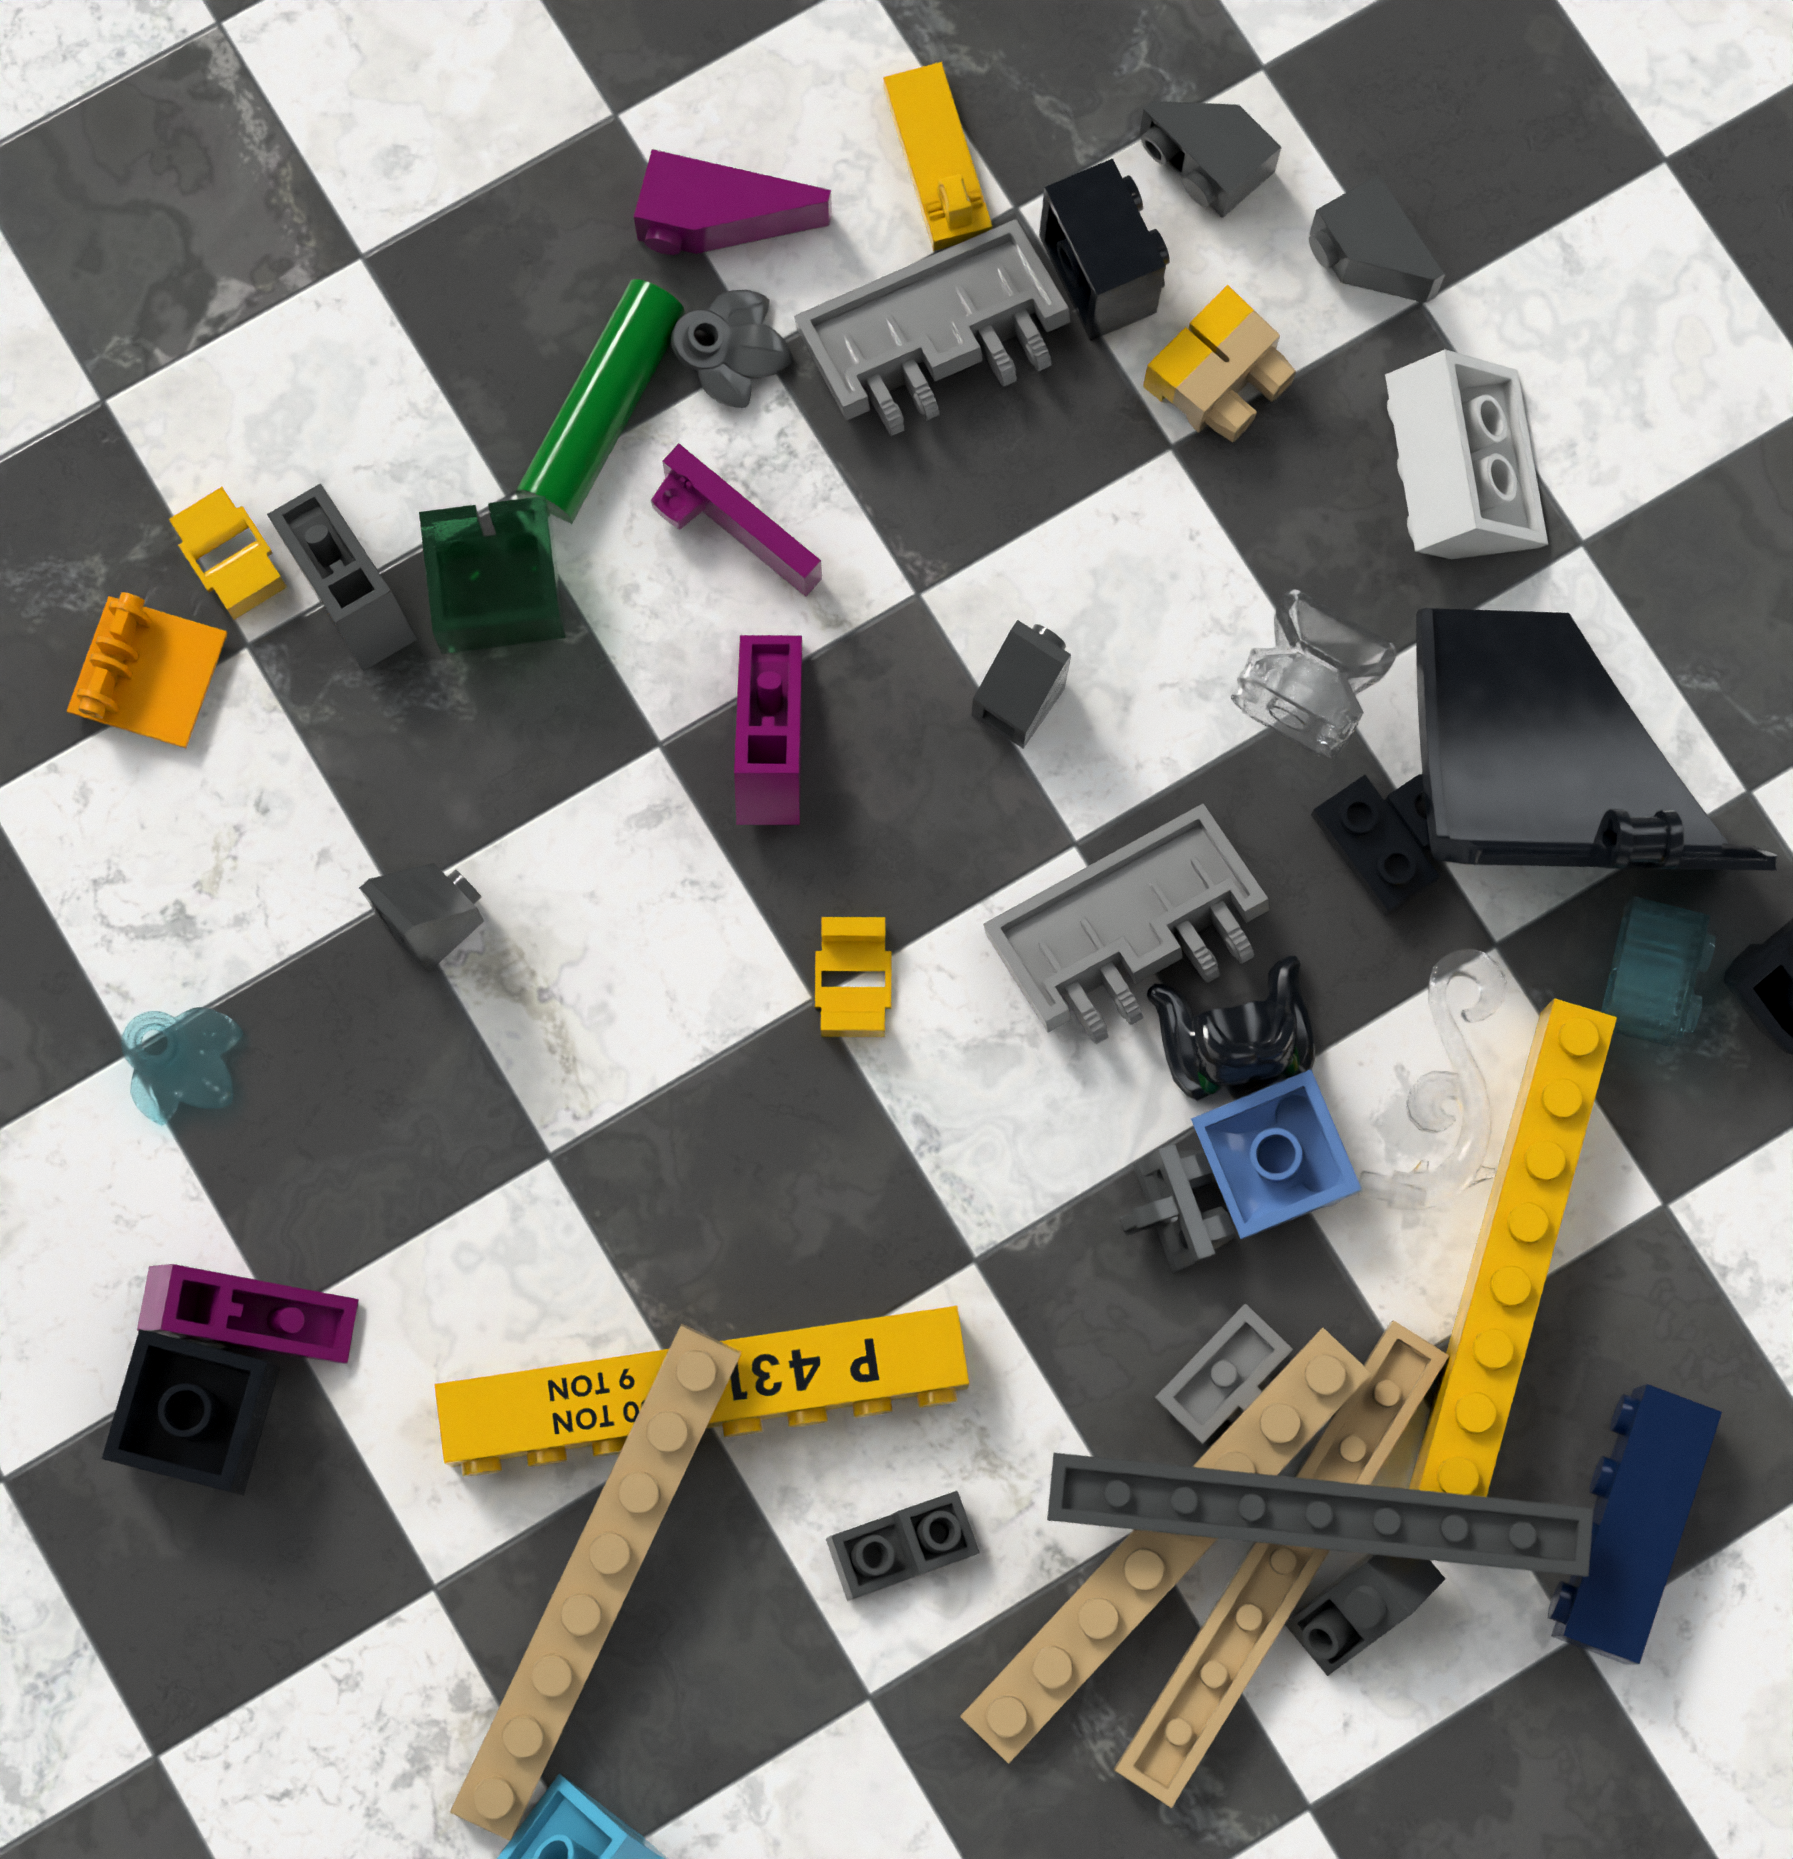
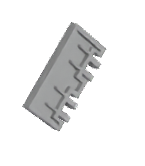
(935, 315)
(1127, 915)

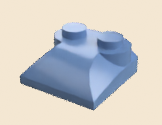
(1276, 1154)

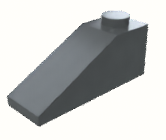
(342, 577)
(425, 910)

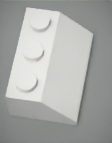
(1465, 457)

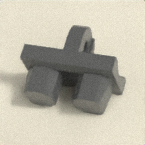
(1171, 1207)

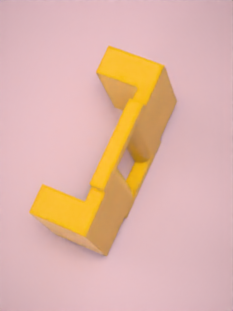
(242, 578)
(853, 946)

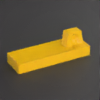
(937, 155)

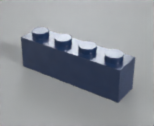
(1635, 1522)

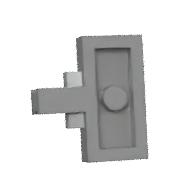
(1224, 1375)

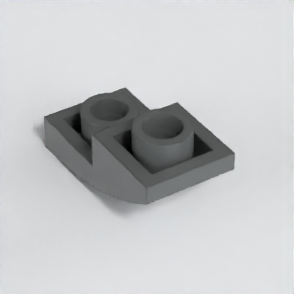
(902, 1545)

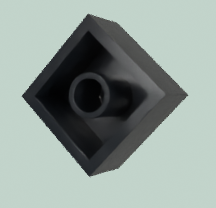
(1103, 248)
(191, 1412)

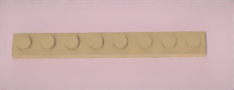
(1152, 1562)
(1274, 1575)
(595, 1582)

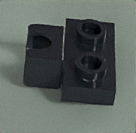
(1381, 839)

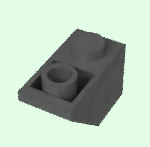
(1212, 148)
(1022, 682)
(1362, 1607)

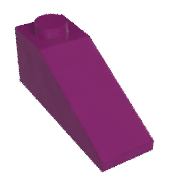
(715, 206)
(768, 730)
(247, 1313)

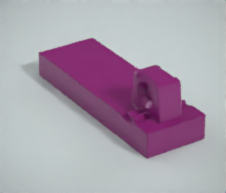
(695, 488)

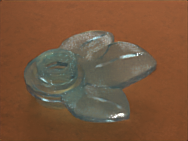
(189, 1065)

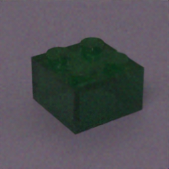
(494, 585)

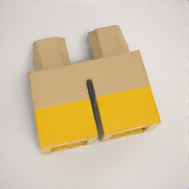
(1215, 361)

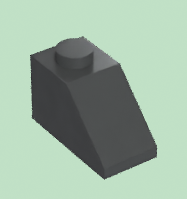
(1374, 244)

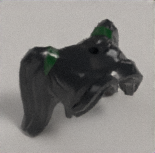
(1239, 1041)

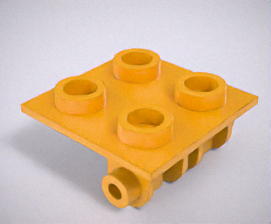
(147, 671)

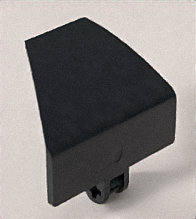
(1543, 756)

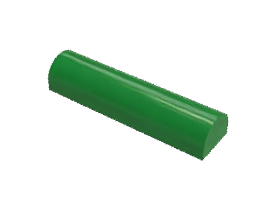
(602, 399)

